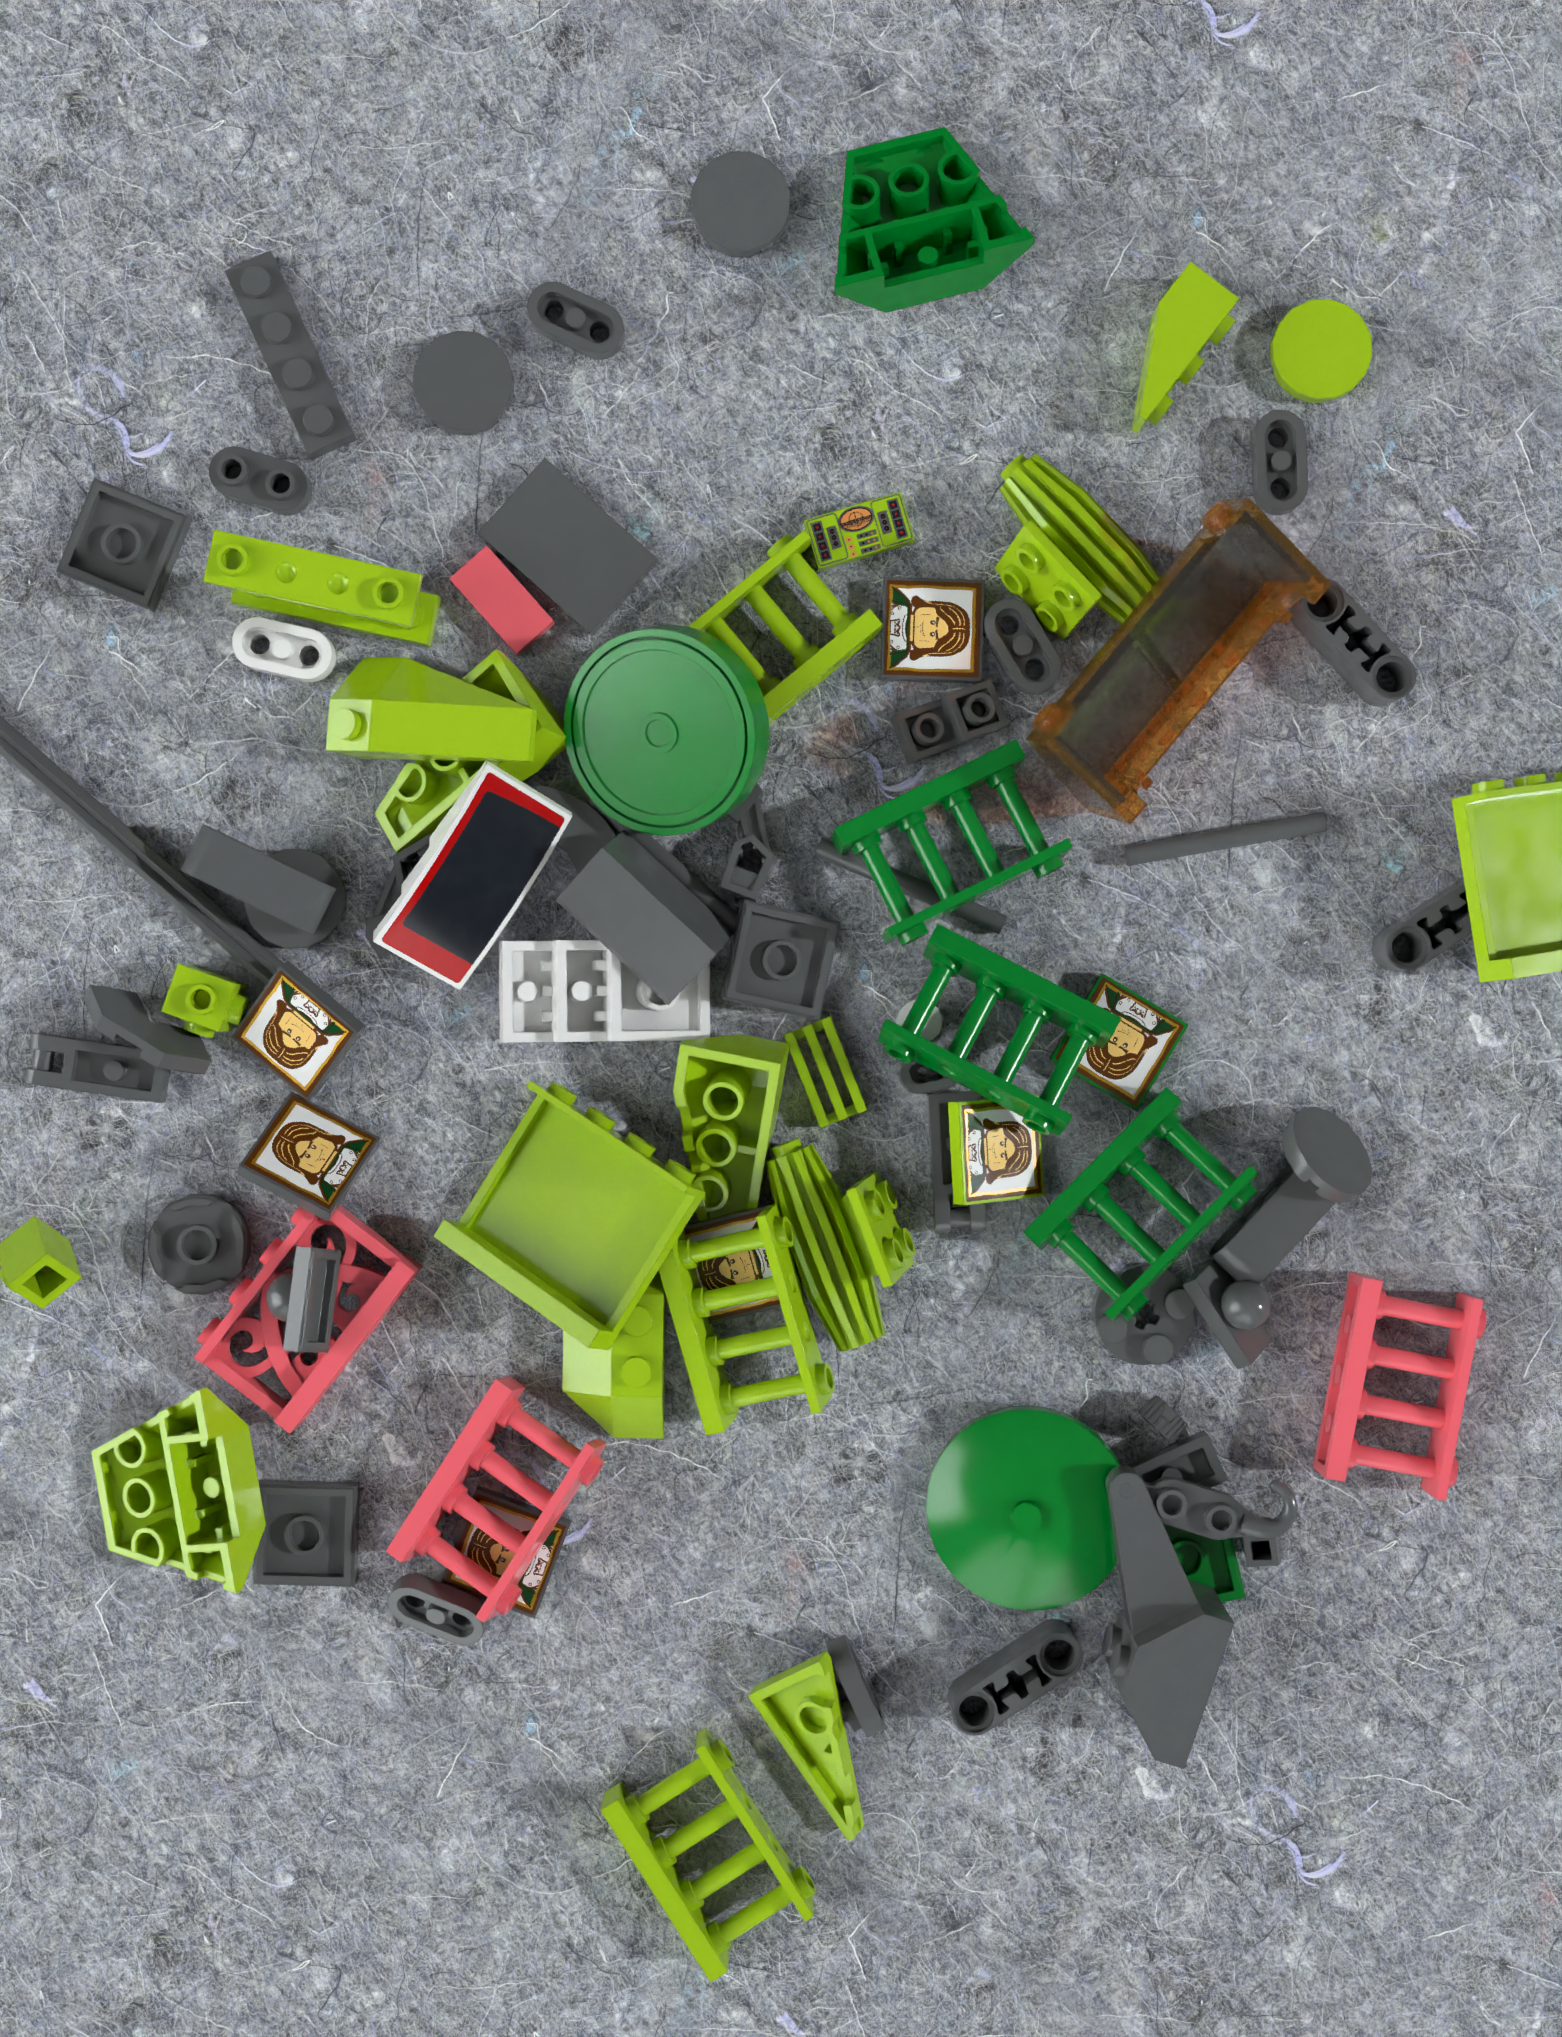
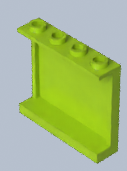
(1513, 874)
(575, 1217)

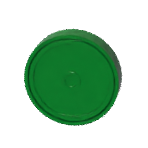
(666, 729)

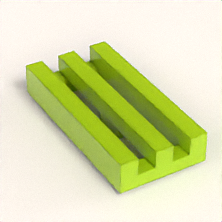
(840, 1111)

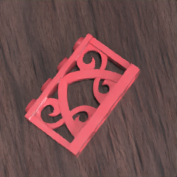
(302, 1380)

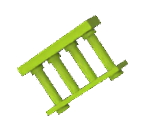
(323, 588)
(811, 663)
(707, 1352)
(684, 1898)

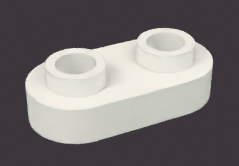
(285, 651)

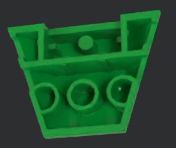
(920, 224)

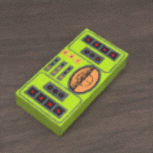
(859, 531)

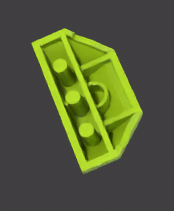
(626, 1383)

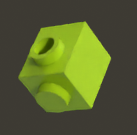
(206, 1000)
(38, 1262)

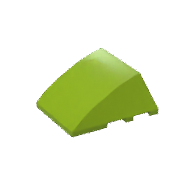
(184, 1491)

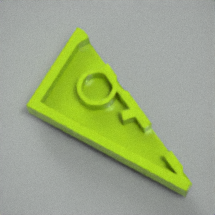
(809, 1723)

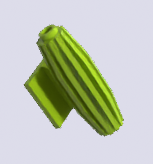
(1068, 550)
(840, 1241)

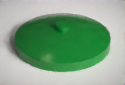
(1024, 1508)

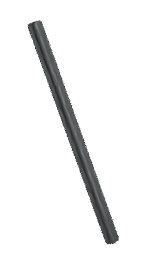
(137, 853)

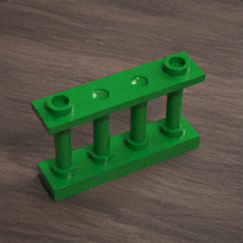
(952, 792)
(1039, 1002)
(1126, 1156)

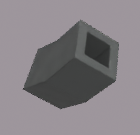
(1262, 1554)

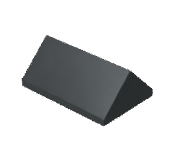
(645, 916)

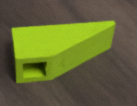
(1182, 324)

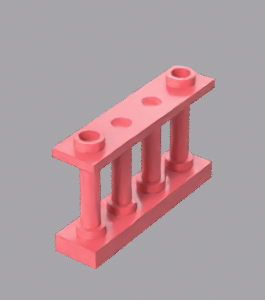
(1348, 1400)
(448, 1494)

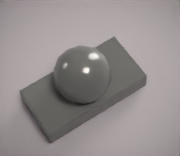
(307, 1299)
(1232, 1311)

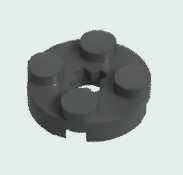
(1154, 1341)

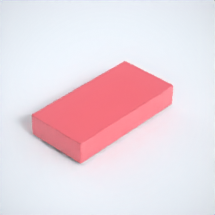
(502, 600)

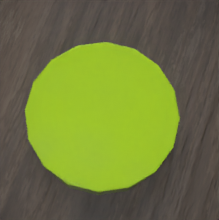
(1320, 351)

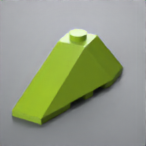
(418, 713)
(431, 787)
(728, 1115)

